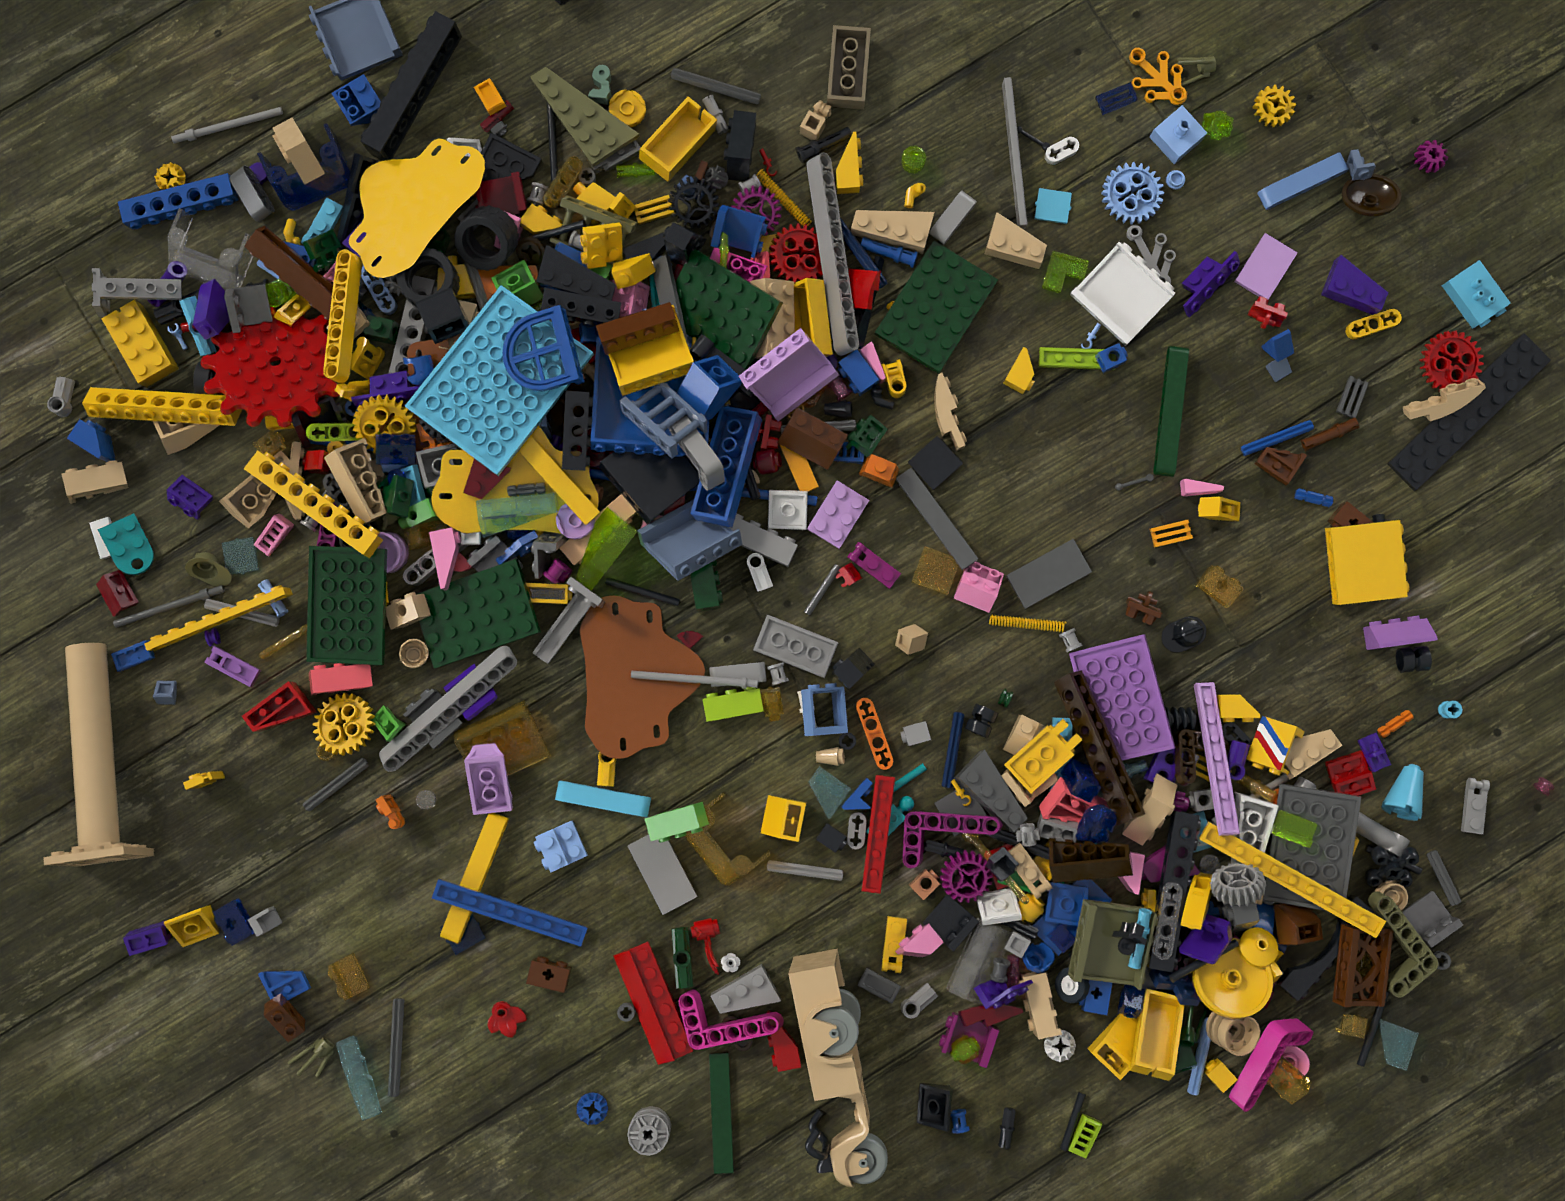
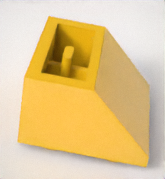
(783, 818)

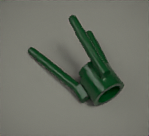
(1188, 1035)

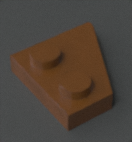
(1280, 464)

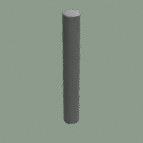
(822, 589)

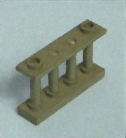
(589, 213)

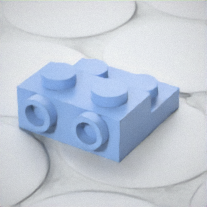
(560, 846)

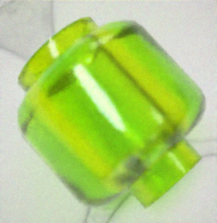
(913, 159)
(965, 1049)

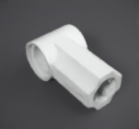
(759, 574)

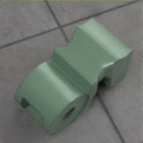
(602, 79)

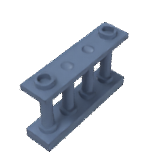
(657, 432)

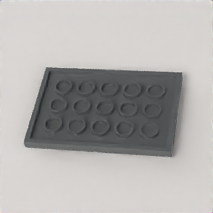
(1332, 845)

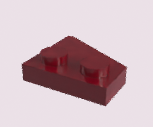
(482, 480)

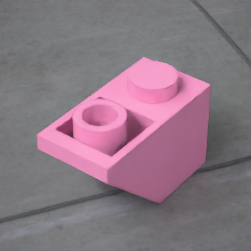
(921, 943)

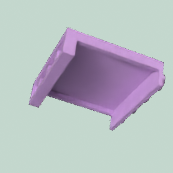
(789, 374)

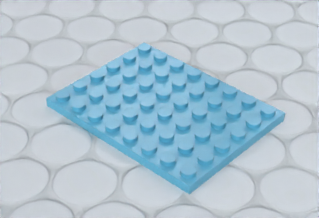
(476, 399)

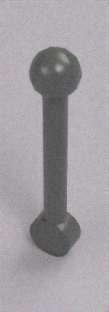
(1149, 477)

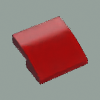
(863, 286)
(1350, 774)

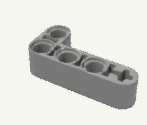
(700, 454)

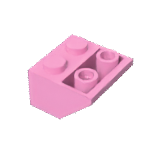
(979, 586)

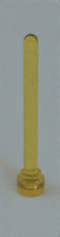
(283, 642)
(974, 838)

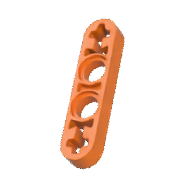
(877, 732)

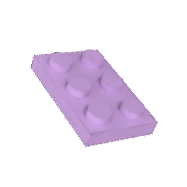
(838, 514)

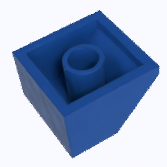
(93, 439)

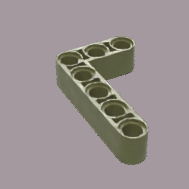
(1410, 937)

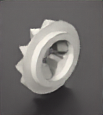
(1066, 1052)

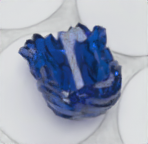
(1095, 824)

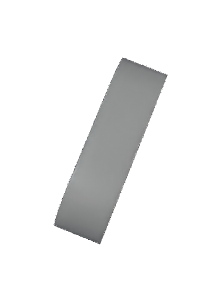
(861, 832)

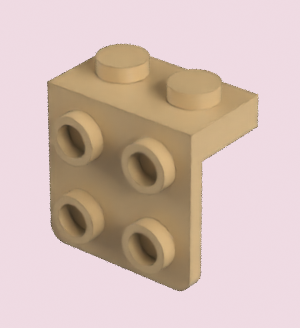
(1021, 793)

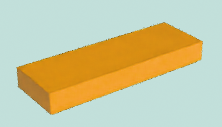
(800, 470)

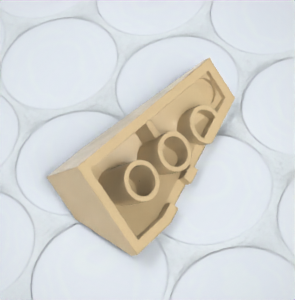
(251, 497)

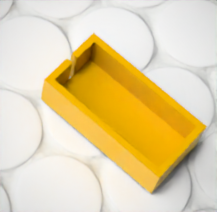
(677, 139)
(812, 313)
(140, 343)
(1157, 1035)

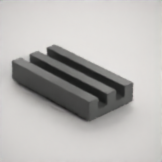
(1357, 382)

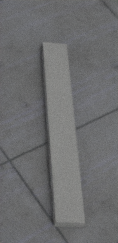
(1014, 153)

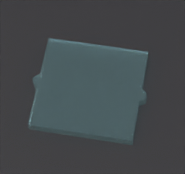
(240, 556)

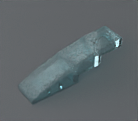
(358, 1078)

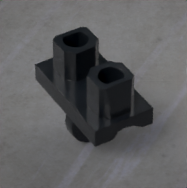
(1131, 935)

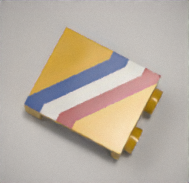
(1272, 745)

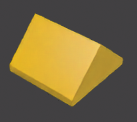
(193, 926)

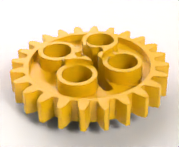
(369, 414)
(359, 719)

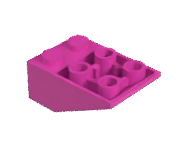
(742, 266)

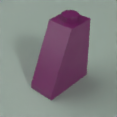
(1153, 865)

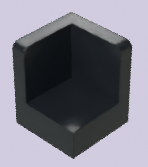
(1002, 864)

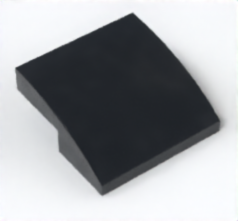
(935, 462)

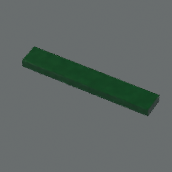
(721, 1112)

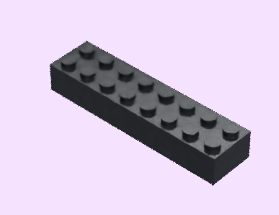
(411, 87)

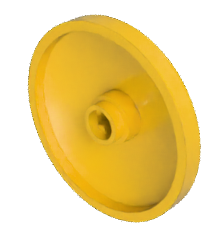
(1233, 985)

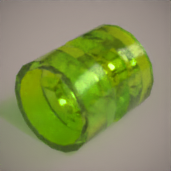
(279, 293)

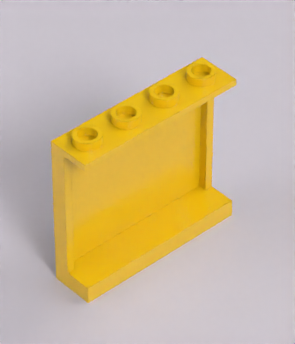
(652, 362)
(1366, 562)

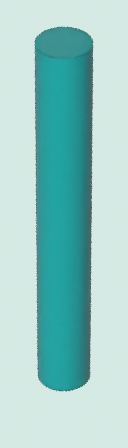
(910, 776)

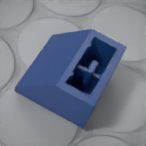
(357, 101)

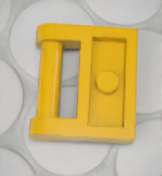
(362, 364)

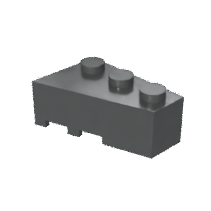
(1241, 917)

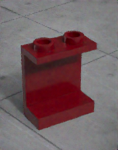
(503, 193)

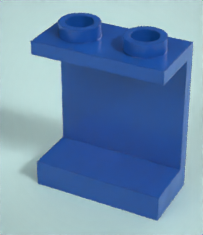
(742, 228)

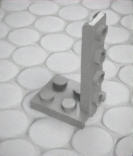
(131, 288)
(567, 620)

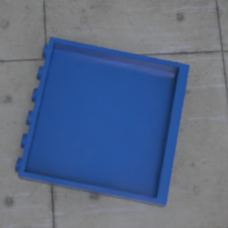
(613, 429)

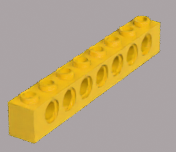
(157, 406)
(259, 466)

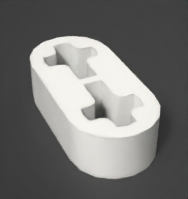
(1060, 146)

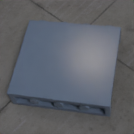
(355, 36)
(686, 544)

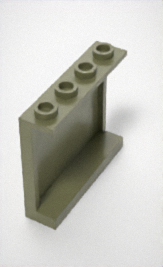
(1096, 951)

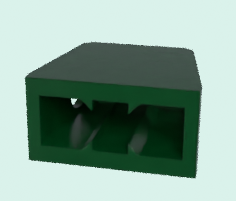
(381, 330)

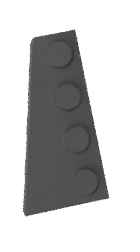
(989, 789)

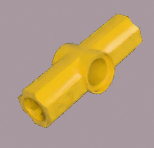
(606, 772)

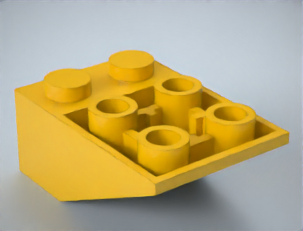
(1116, 1045)

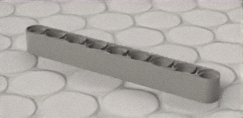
(447, 708)

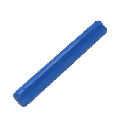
(1277, 437)

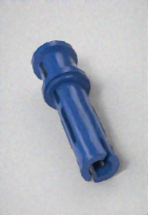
(898, 254)

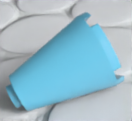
(1406, 794)

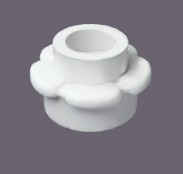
(735, 962)

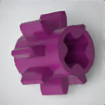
(1181, 802)

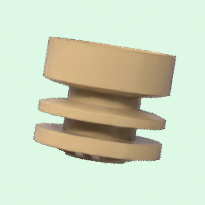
(1233, 1035)

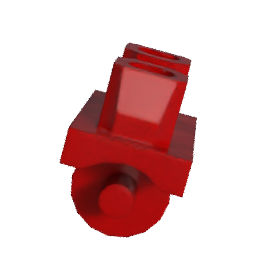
(1267, 314)
(770, 425)

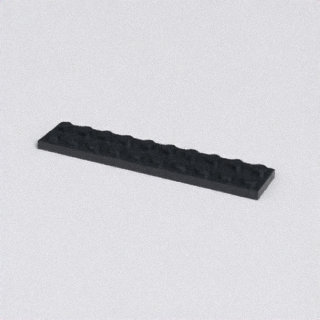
(1448, 434)

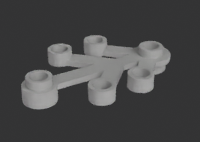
(1151, 260)

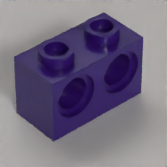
(1159, 764)

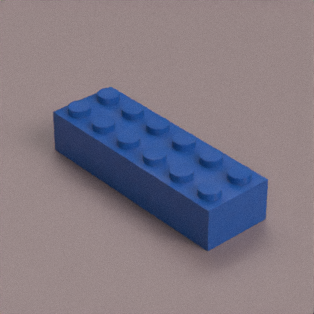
(734, 446)

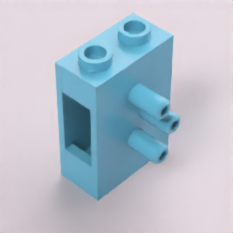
(1476, 295)

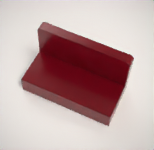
(116, 592)

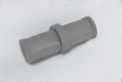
(713, 109)

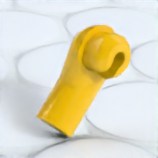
(288, 232)

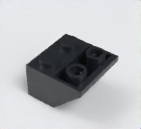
(443, 315)

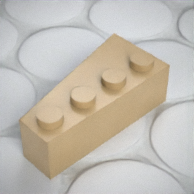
(894, 228)
(357, 480)

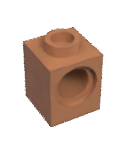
(925, 892)

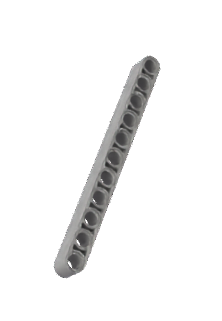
(832, 254)

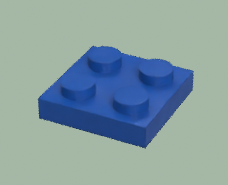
(1065, 903)

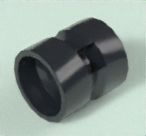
(1416, 659)
(981, 720)

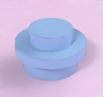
(1175, 179)

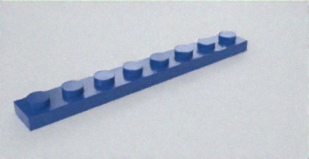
(509, 912)

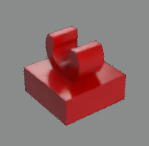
(850, 574)

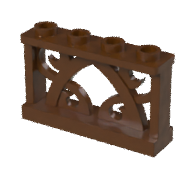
(1375, 980)

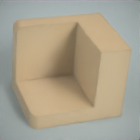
(911, 639)

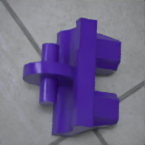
(1374, 752)

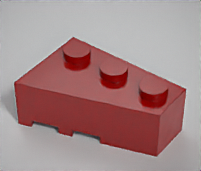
(280, 707)

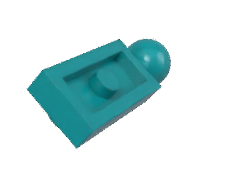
(897, 817)

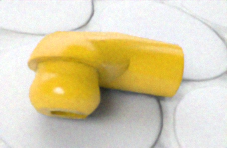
(913, 192)

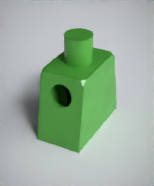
(418, 514)

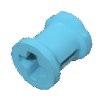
(1456, 709)

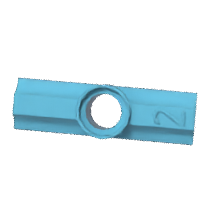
(204, 346)

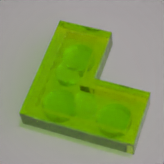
(1061, 266)

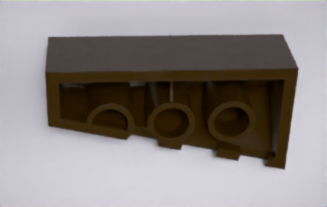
(1088, 860)

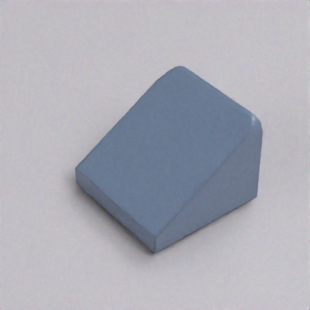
(1279, 369)
(165, 692)

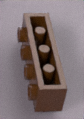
(637, 328)

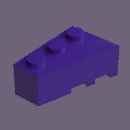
(1353, 287)

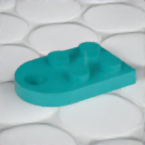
(127, 543)

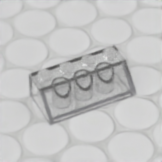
(977, 960)

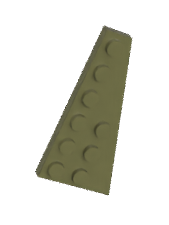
(589, 124)

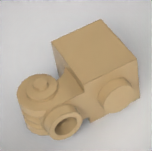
(815, 121)

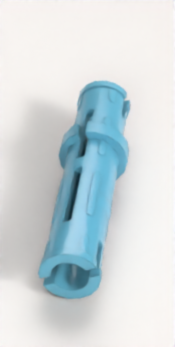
(1136, 957)

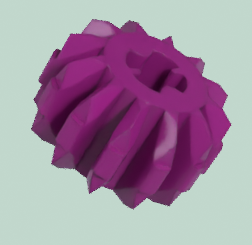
(1431, 156)

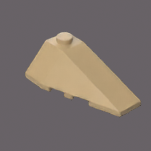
(179, 436)

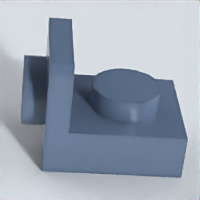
(1357, 168)

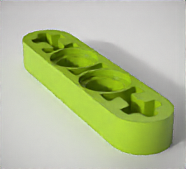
(342, 436)

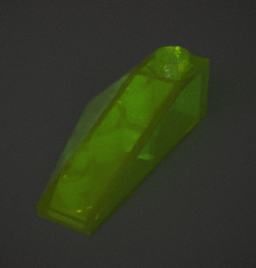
(605, 544)

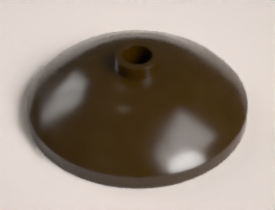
(1371, 196)

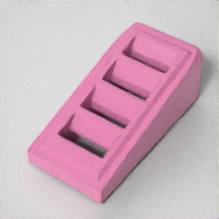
(870, 355)
(1194, 488)
(278, 518)

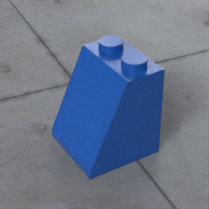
(709, 385)

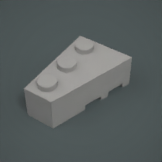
(746, 991)

